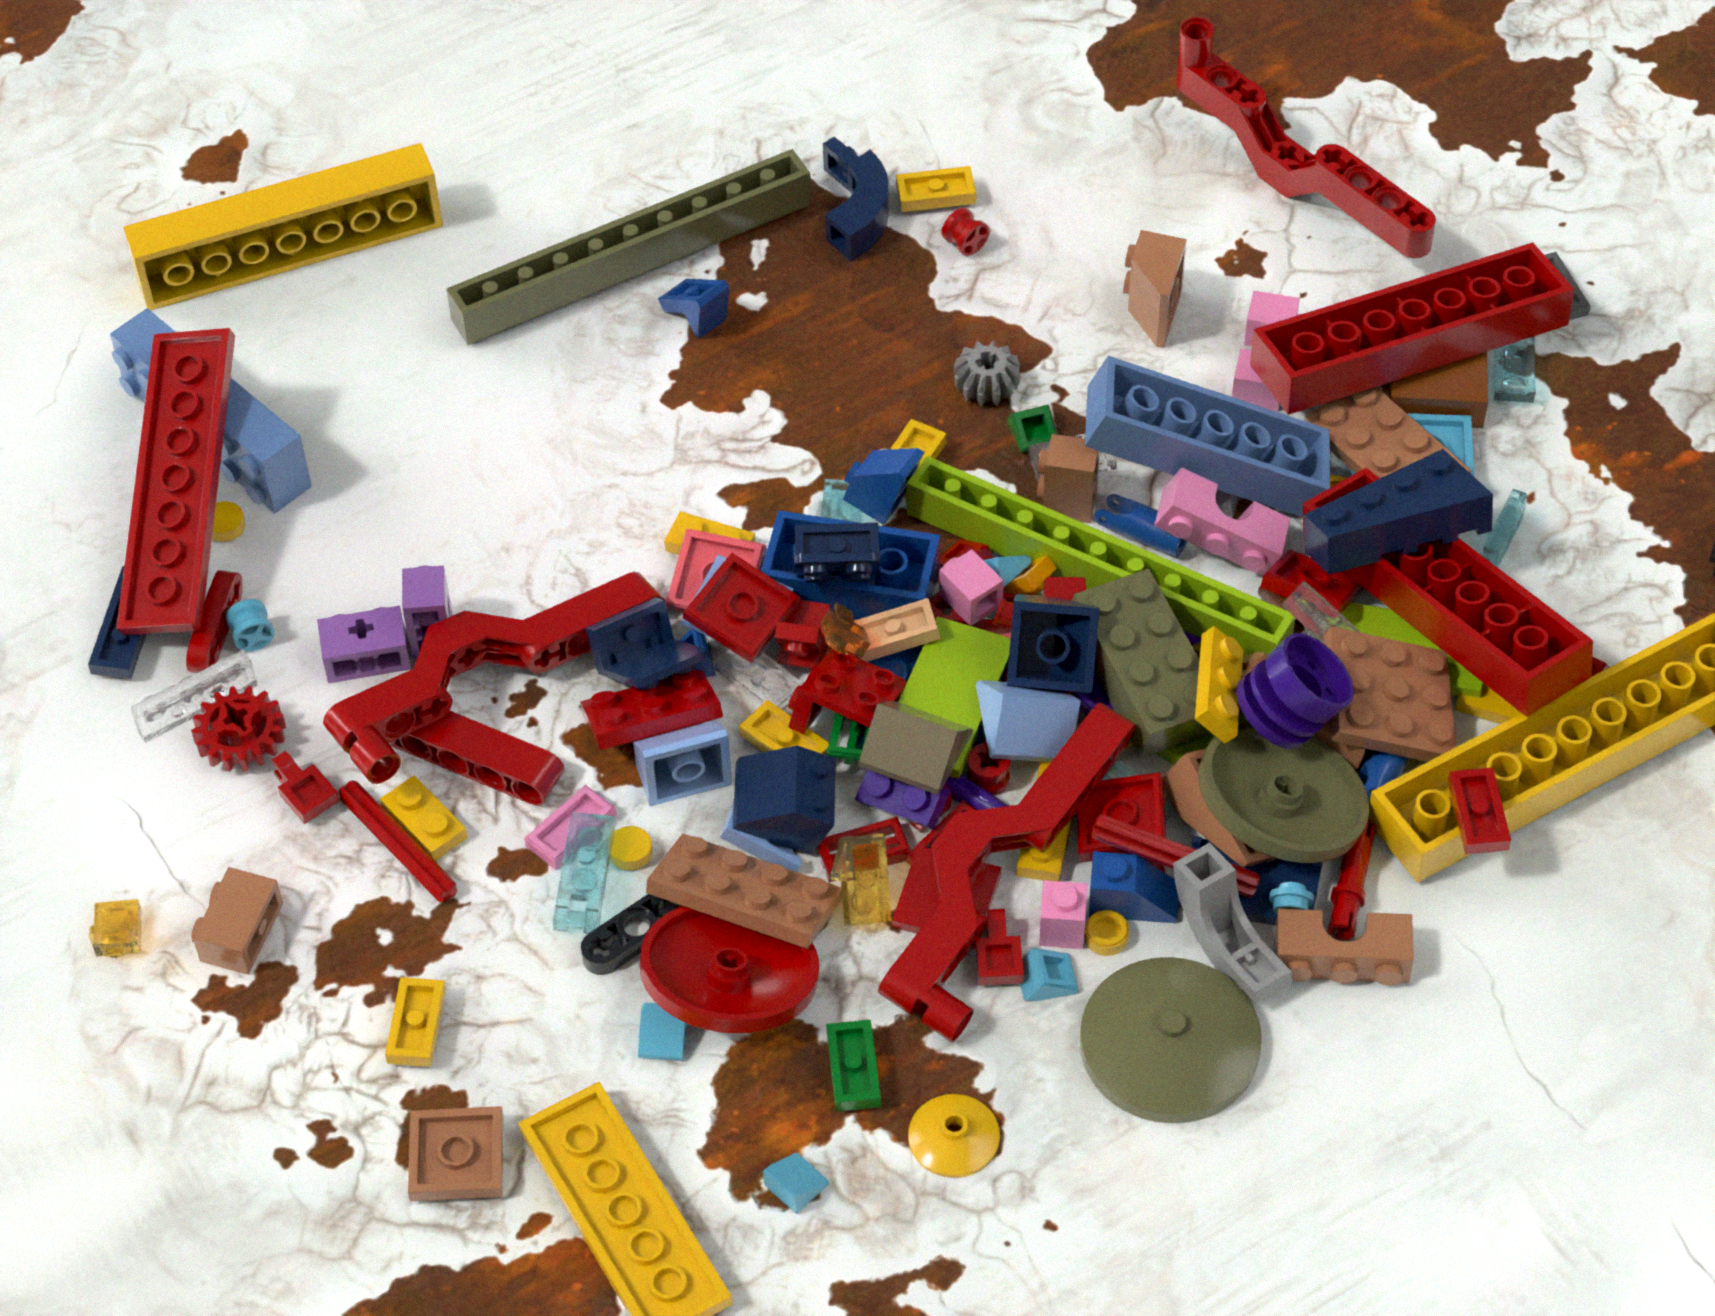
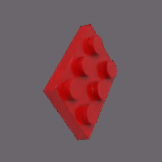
(640, 714)

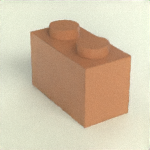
(1069, 477)
(237, 920)

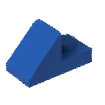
(701, 301)

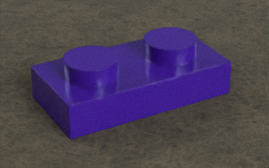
(901, 799)

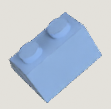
(684, 762)

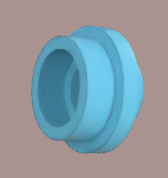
(1291, 896)

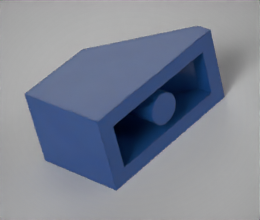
(881, 481)
(1132, 888)

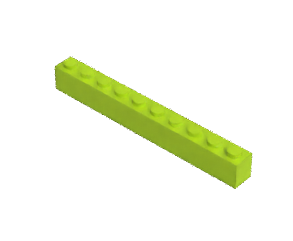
(1023, 527)

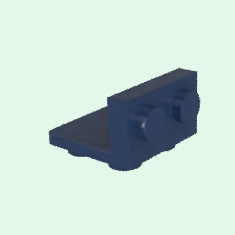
(837, 551)
(641, 647)

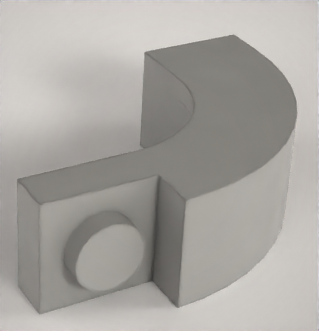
(1215, 914)

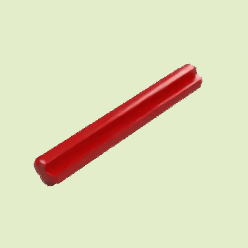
(398, 841)
(1158, 849)

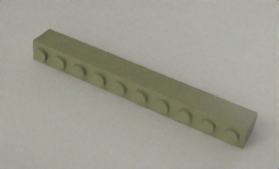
(629, 246)

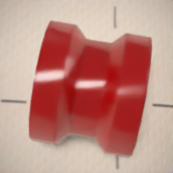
(965, 231)
(993, 778)

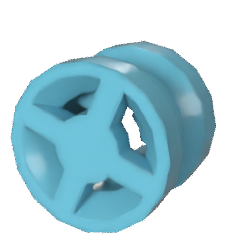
(250, 625)

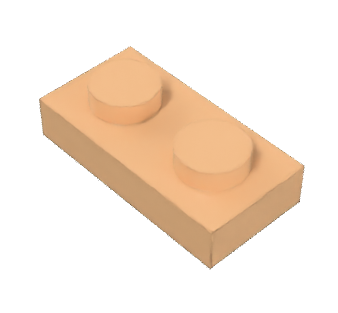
(899, 629)

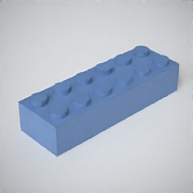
(1214, 435)
(257, 444)

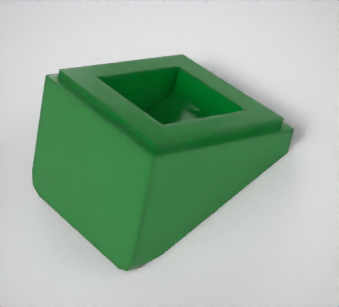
(1031, 426)

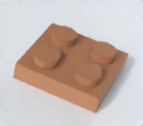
(456, 1153)

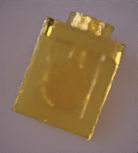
(116, 928)

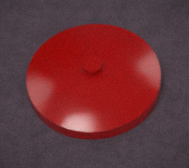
(725, 973)

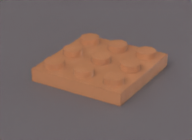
(1398, 696)

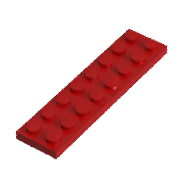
(176, 482)

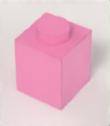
(970, 587)
(1063, 914)

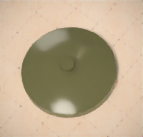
(1282, 800)
(1170, 1040)

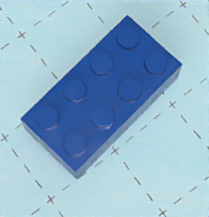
(906, 568)

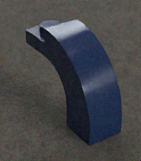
(864, 216)

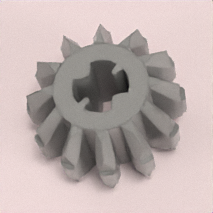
(987, 373)

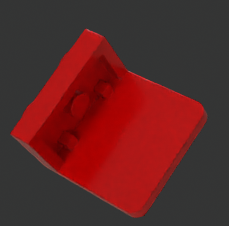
(845, 687)

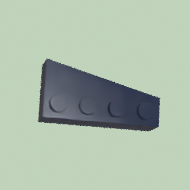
(1398, 513)

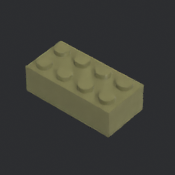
(1145, 662)

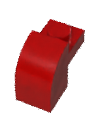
(802, 636)

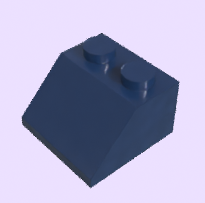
(1052, 644)
(786, 796)

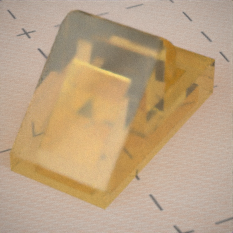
(864, 879)

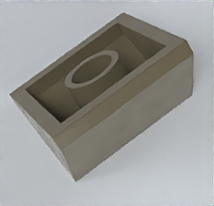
(913, 746)

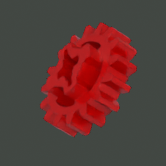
(238, 728)

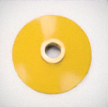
(957, 1152)

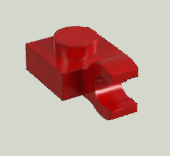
(303, 791)
(998, 954)

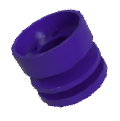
(1295, 691)

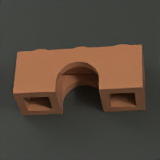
(1379, 956)

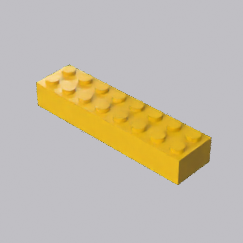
(284, 226)

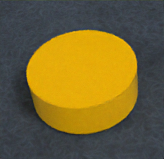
(228, 521)
(631, 848)
(1106, 933)

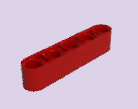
(486, 757)

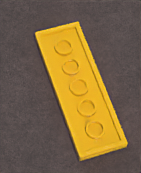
(623, 1208)

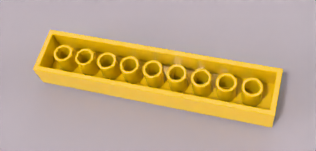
(1559, 749)

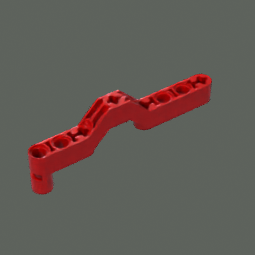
(1285, 163)
(457, 644)
(966, 842)

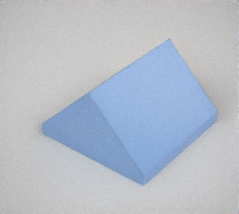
(1026, 720)

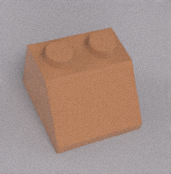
(1155, 282)

